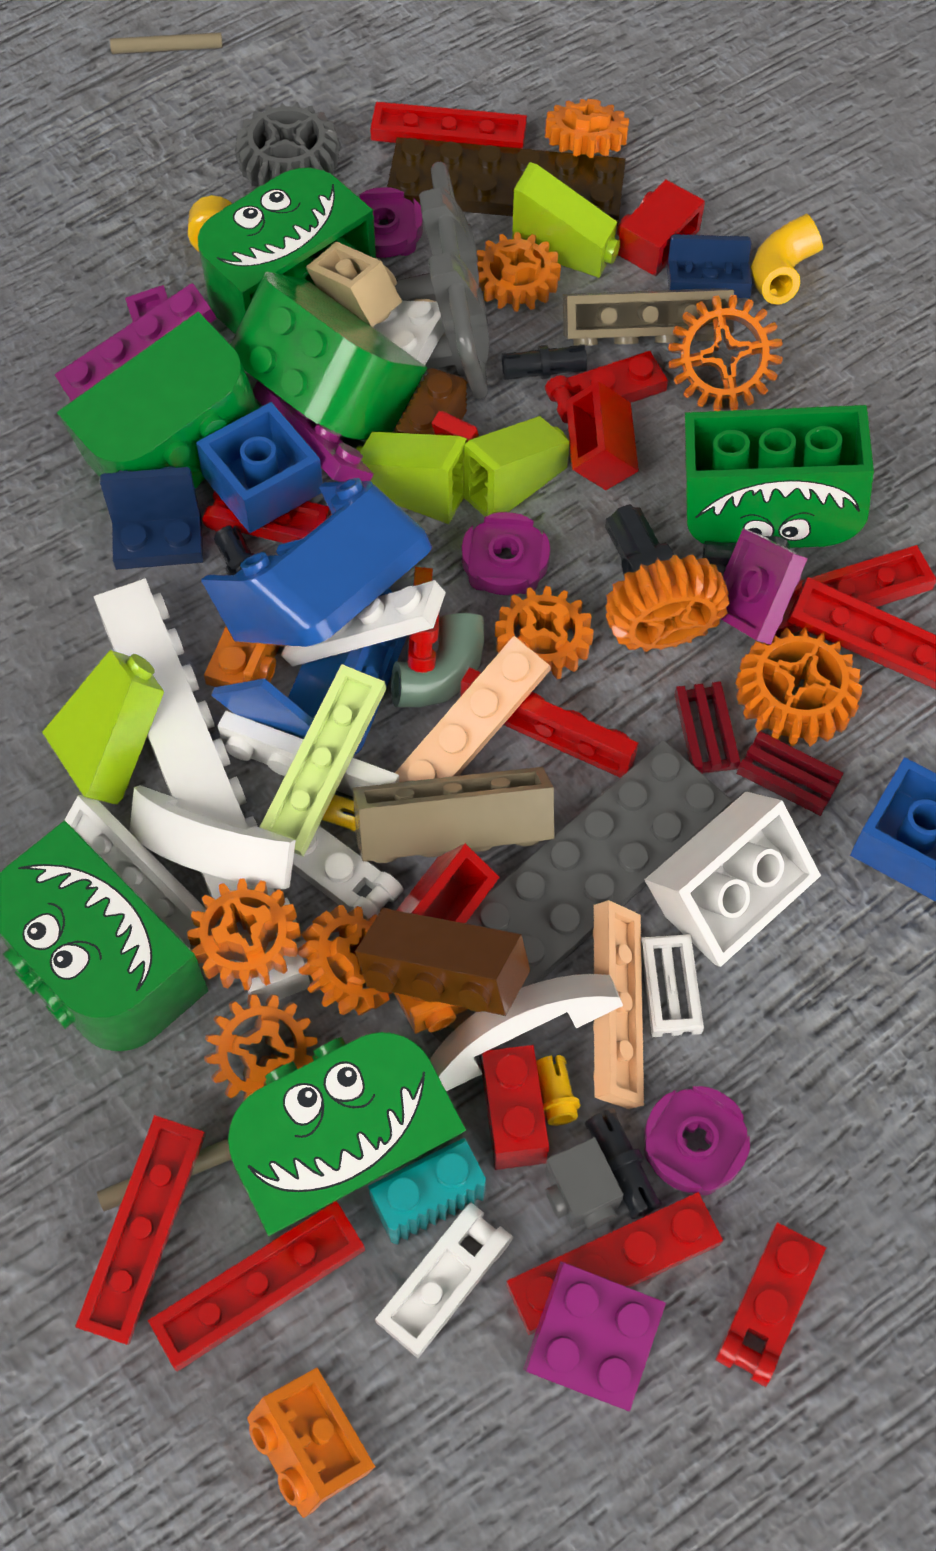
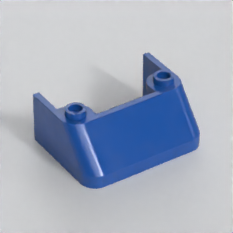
(325, 575)
(294, 714)

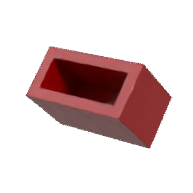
(648, 230)
(601, 436)
(451, 886)
(514, 1107)

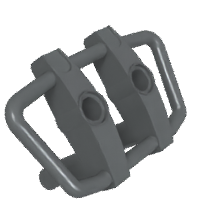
(452, 284)

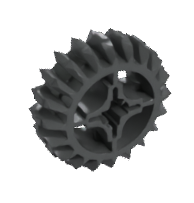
(285, 141)

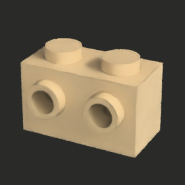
(356, 282)

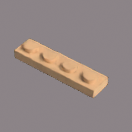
(476, 714)
(620, 1032)

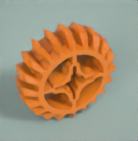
(718, 317)
(667, 603)
(820, 705)

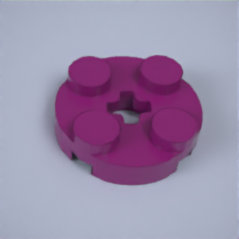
(403, 220)
(505, 575)
(668, 1150)

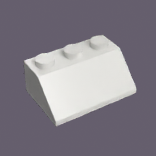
(734, 876)

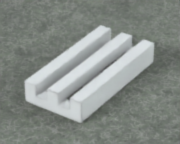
(675, 1024)

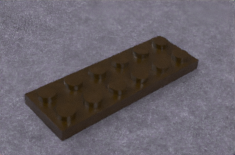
(487, 174)

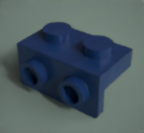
(710, 263)

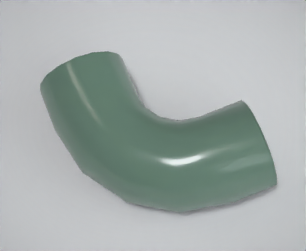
(458, 649)

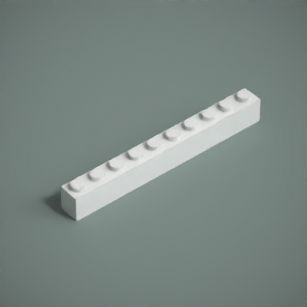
(183, 744)

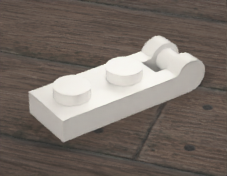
(342, 874)
(442, 1281)

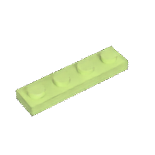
(324, 757)

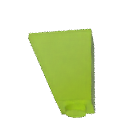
(566, 220)
(512, 464)
(418, 471)
(106, 725)

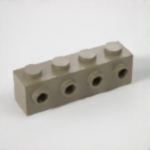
(637, 314)
(452, 811)

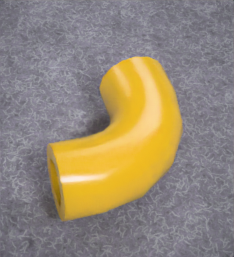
(778, 255)

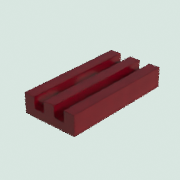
(729, 745)
(792, 766)

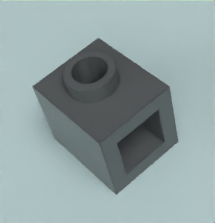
(582, 1186)

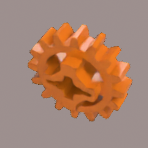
(586, 128)
(518, 271)
(545, 628)
(223, 943)
(335, 963)
(265, 1025)

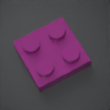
(760, 584)
(594, 1336)

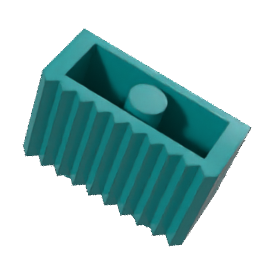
(428, 1190)

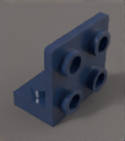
(153, 517)

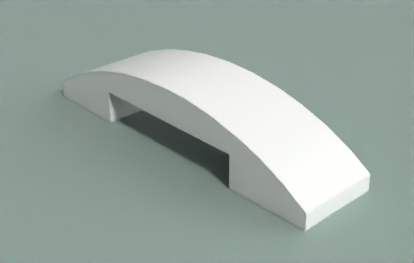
(210, 844)
(581, 996)

